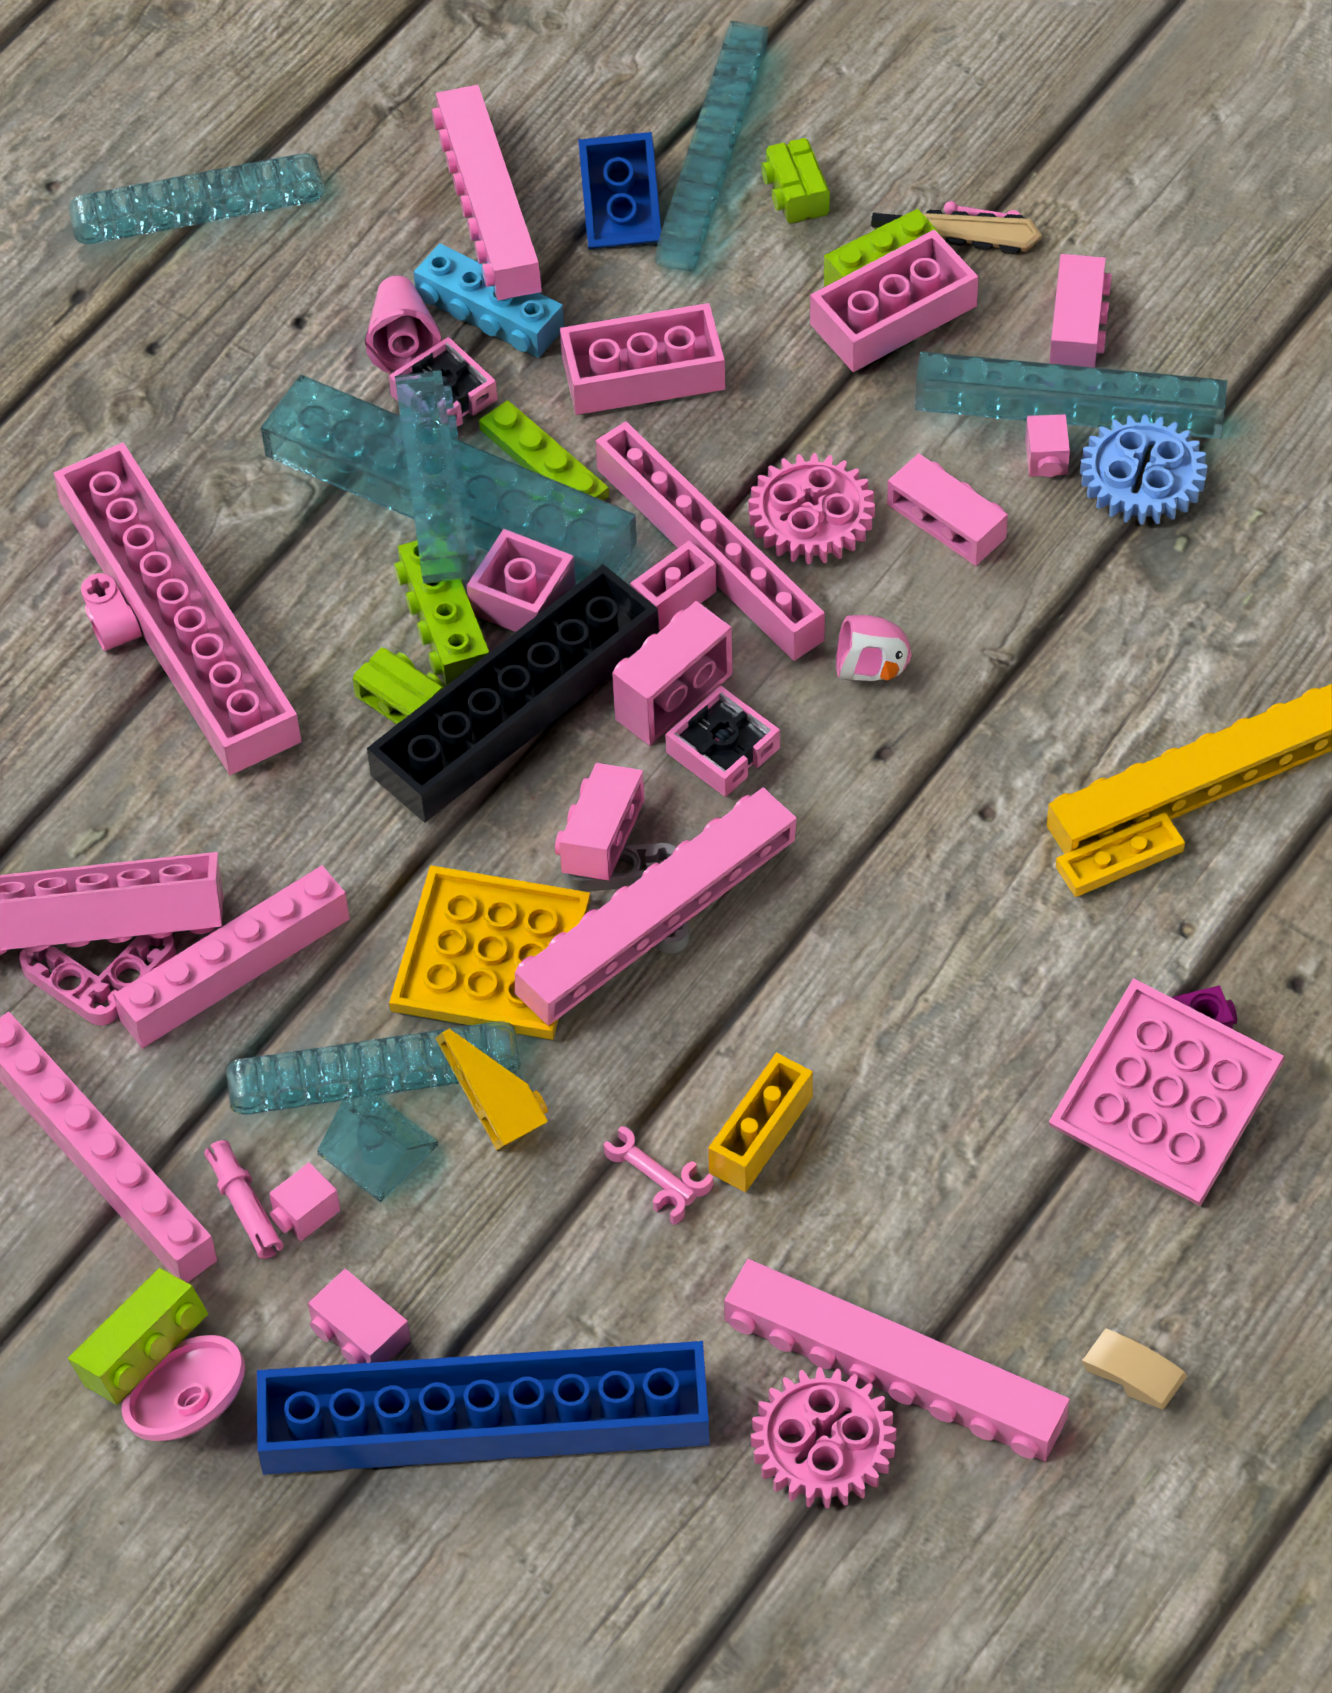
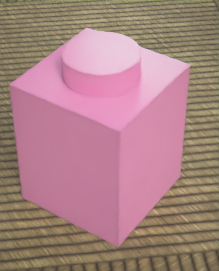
(1047, 445)
(304, 1202)

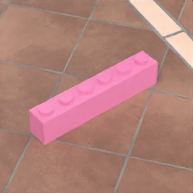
(231, 956)

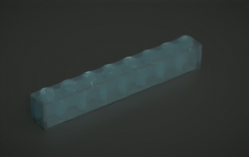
(1083, 393)

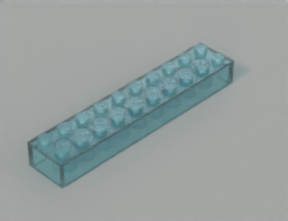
(364, 454)

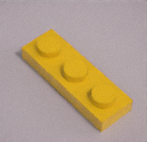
(1120, 854)

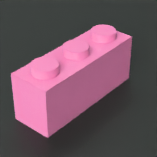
(1080, 310)
(947, 509)
(600, 821)

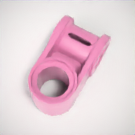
(108, 612)

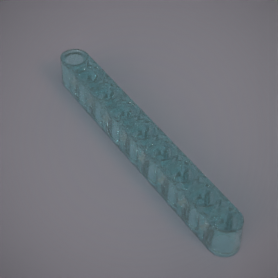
(711, 146)

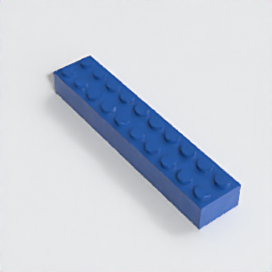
(482, 1407)

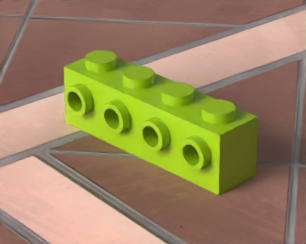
(444, 617)

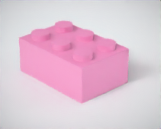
(672, 672)

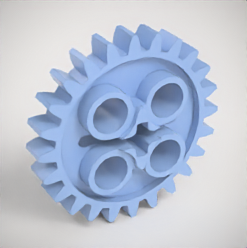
(1168, 481)

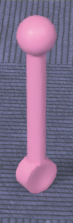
(951, 206)

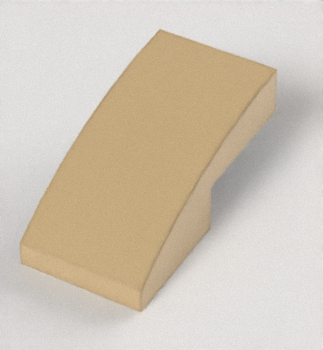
(1136, 1367)

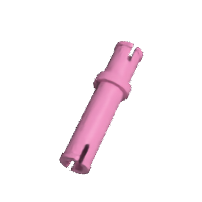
(236, 1185)

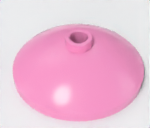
(185, 1389)

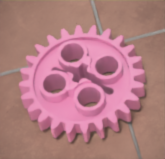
(811, 508)
(854, 1459)

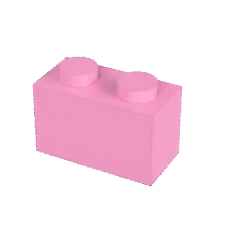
(678, 582)
(357, 1321)

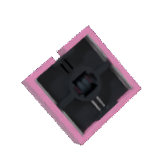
(470, 384)
(722, 740)

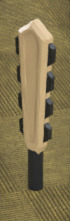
(984, 231)

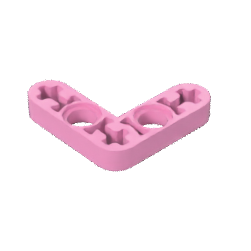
(93, 987)

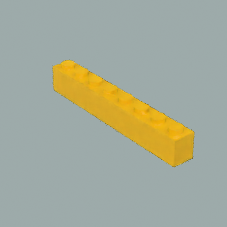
(1197, 772)

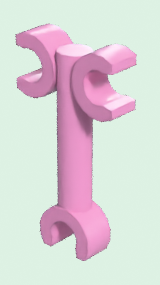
(675, 1191)

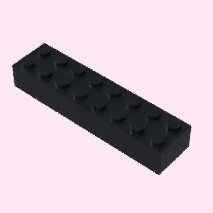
(512, 693)

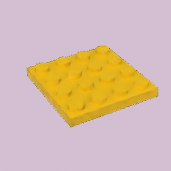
(471, 940)

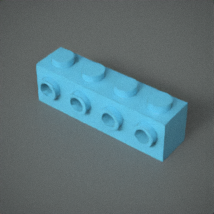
(459, 288)

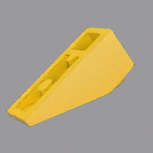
(497, 1095)

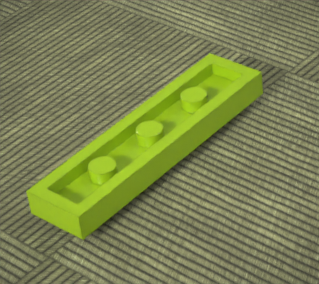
(537, 450)

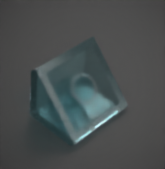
(374, 1144)

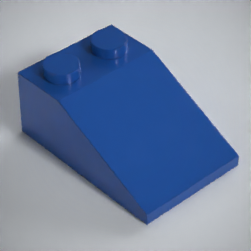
(620, 190)

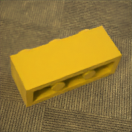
(760, 1122)

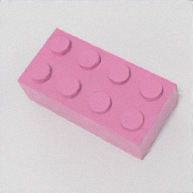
(893, 300)
(642, 358)

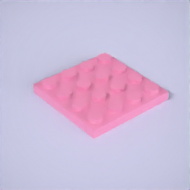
(1166, 1091)

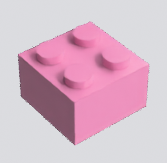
(519, 580)

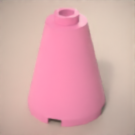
(399, 325)

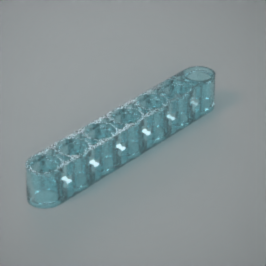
(196, 198)
(359, 1069)

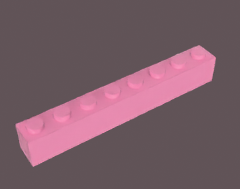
(487, 193)
(687, 515)
(654, 905)
(102, 1154)
(896, 1360)

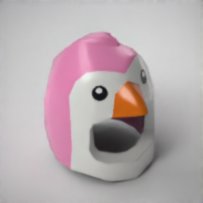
(871, 649)

